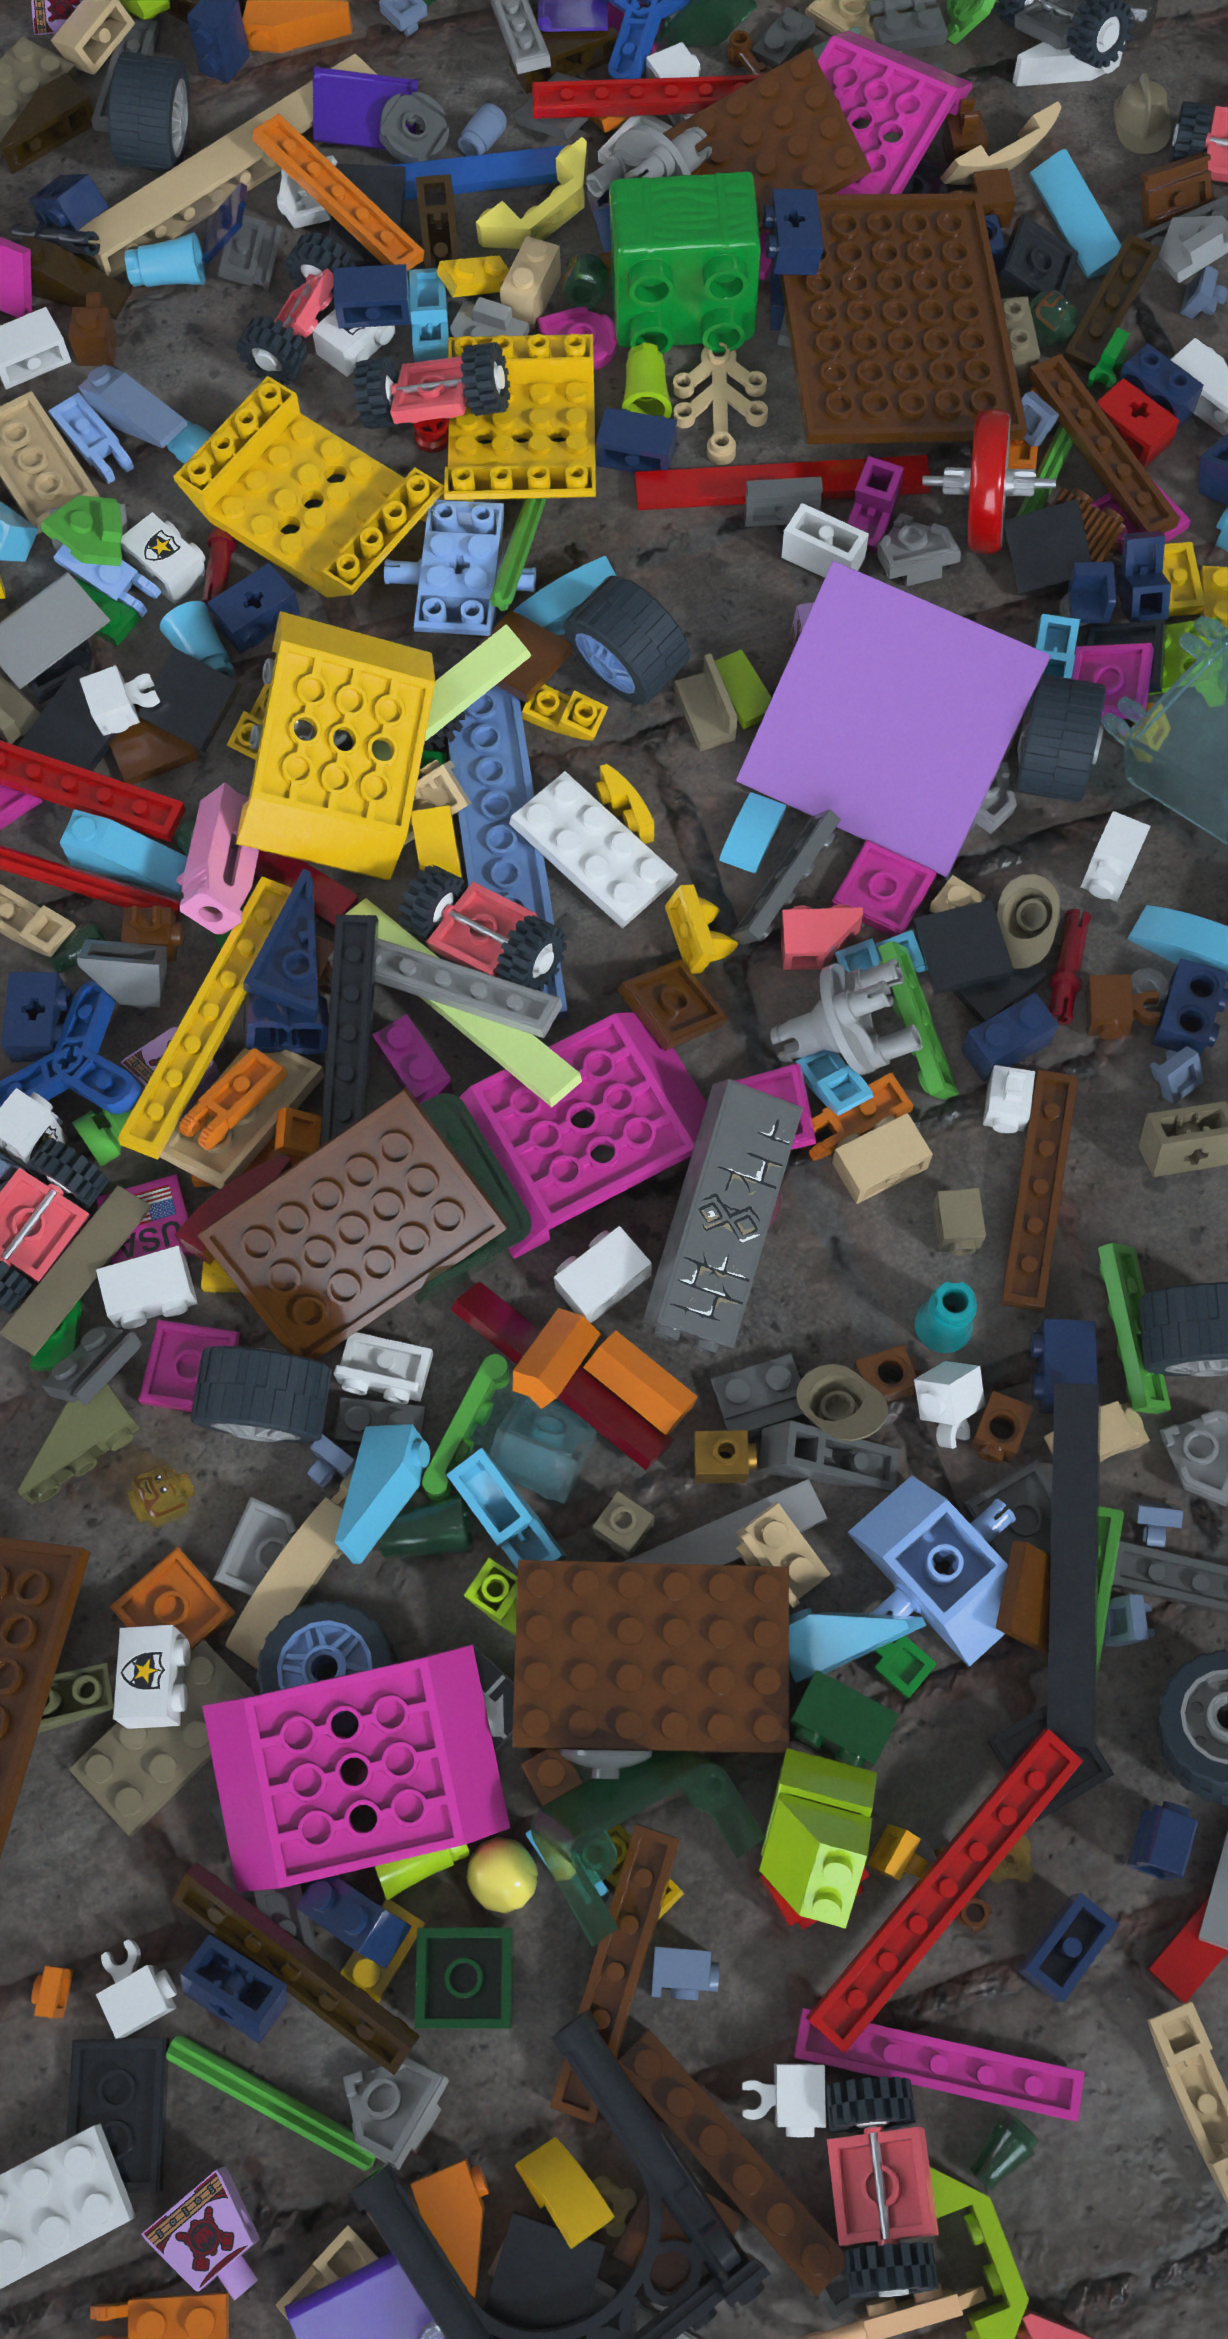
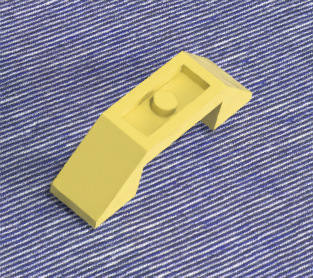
(504, 229)

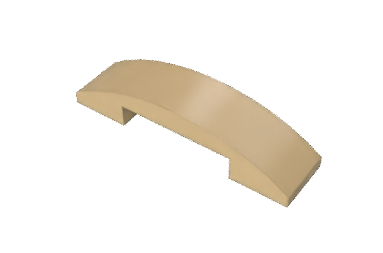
(976, 160)
(31, 925)
(288, 1581)
(1196, 2084)

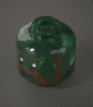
(584, 281)
(1053, 317)

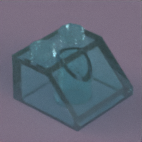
(543, 1447)

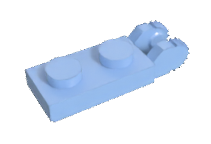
(89, 435)
(110, 580)

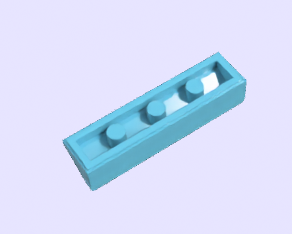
(1076, 213)

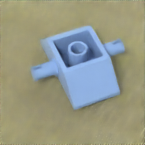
(458, 568)
(922, 1526)

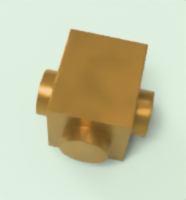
(713, 1468)

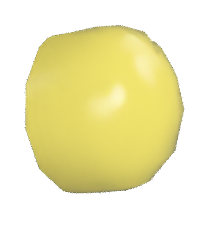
(502, 1875)

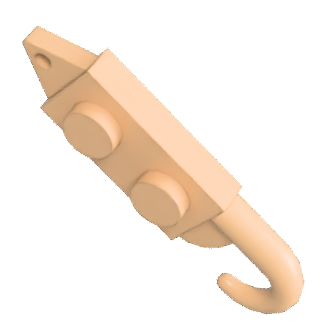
(887, 2318)

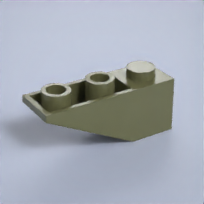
(76, 1443)
(77, 1696)

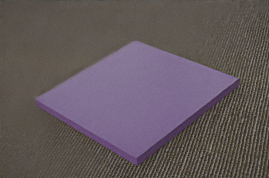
(892, 717)

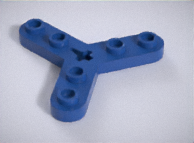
(638, 34)
(80, 1041)

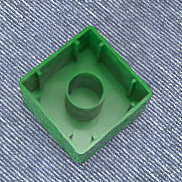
(685, 260)

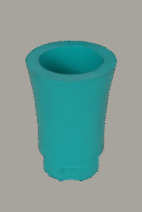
(942, 1329)

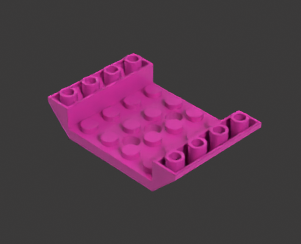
(895, 97)
(640, 1107)
(425, 1758)

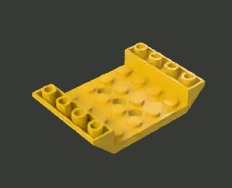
(548, 400)
(273, 461)
(328, 801)

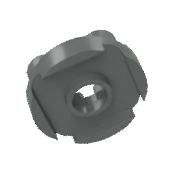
(411, 109)

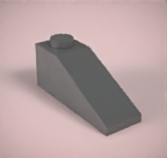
(811, 1454)

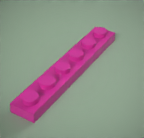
(950, 2068)

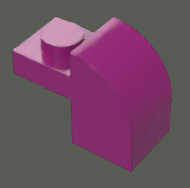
(876, 499)

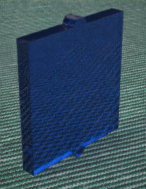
(224, 223)

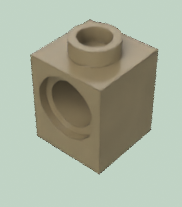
(959, 1221)
(623, 1526)

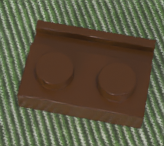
(1175, 189)

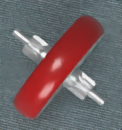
(989, 481)

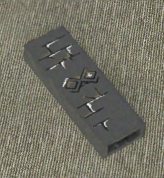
(722, 1217)

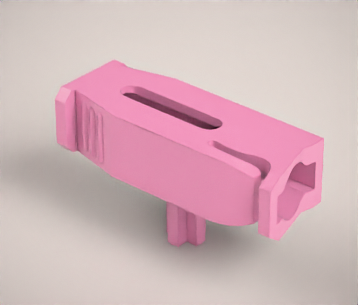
(217, 869)

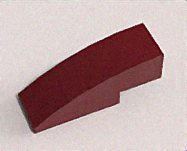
(224, 1201)

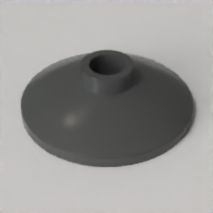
(605, 1762)

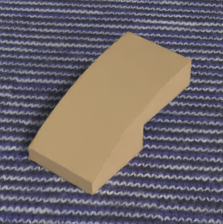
(338, 2260)

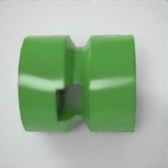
(101, 1133)

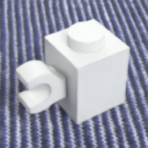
(113, 699)
(1008, 1099)
(949, 1397)
(137, 1995)
(797, 2098)

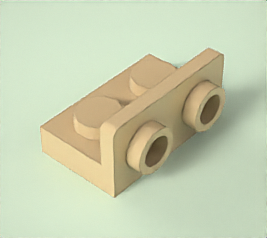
(437, 789)
(776, 1541)

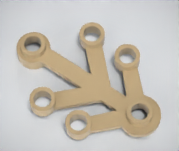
(720, 394)

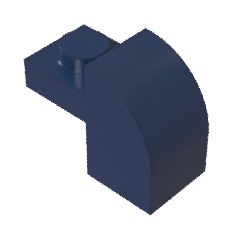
(1140, 579)

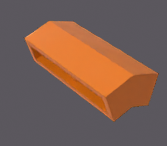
(554, 1357)
(641, 1382)

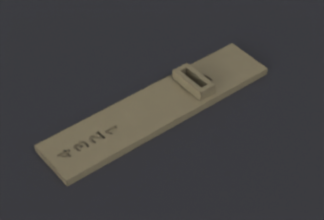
(75, 1270)

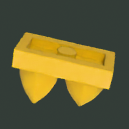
(689, 921)

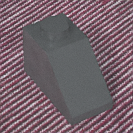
(127, 971)

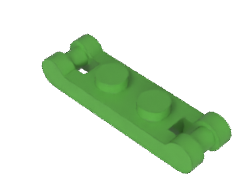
(473, 1411)

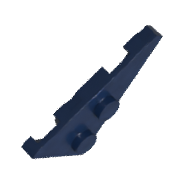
(288, 959)

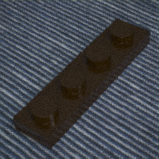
(1111, 302)

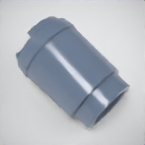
(482, 130)

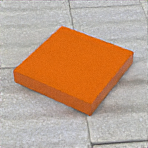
(175, 1596)

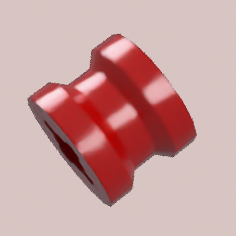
(436, 439)

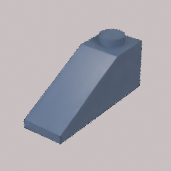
(130, 406)

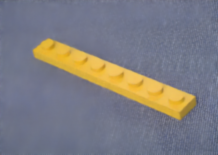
(202, 1026)

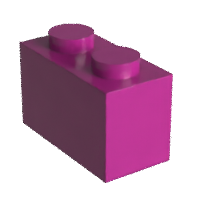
(411, 1060)

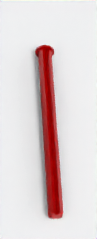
(82, 881)

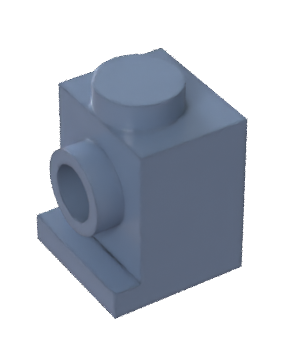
(684, 1972)

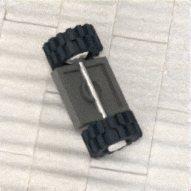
(1089, 27)

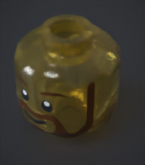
(160, 1496)

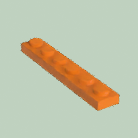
(336, 193)

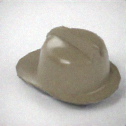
(1143, 117)
(1028, 918)
(841, 1402)

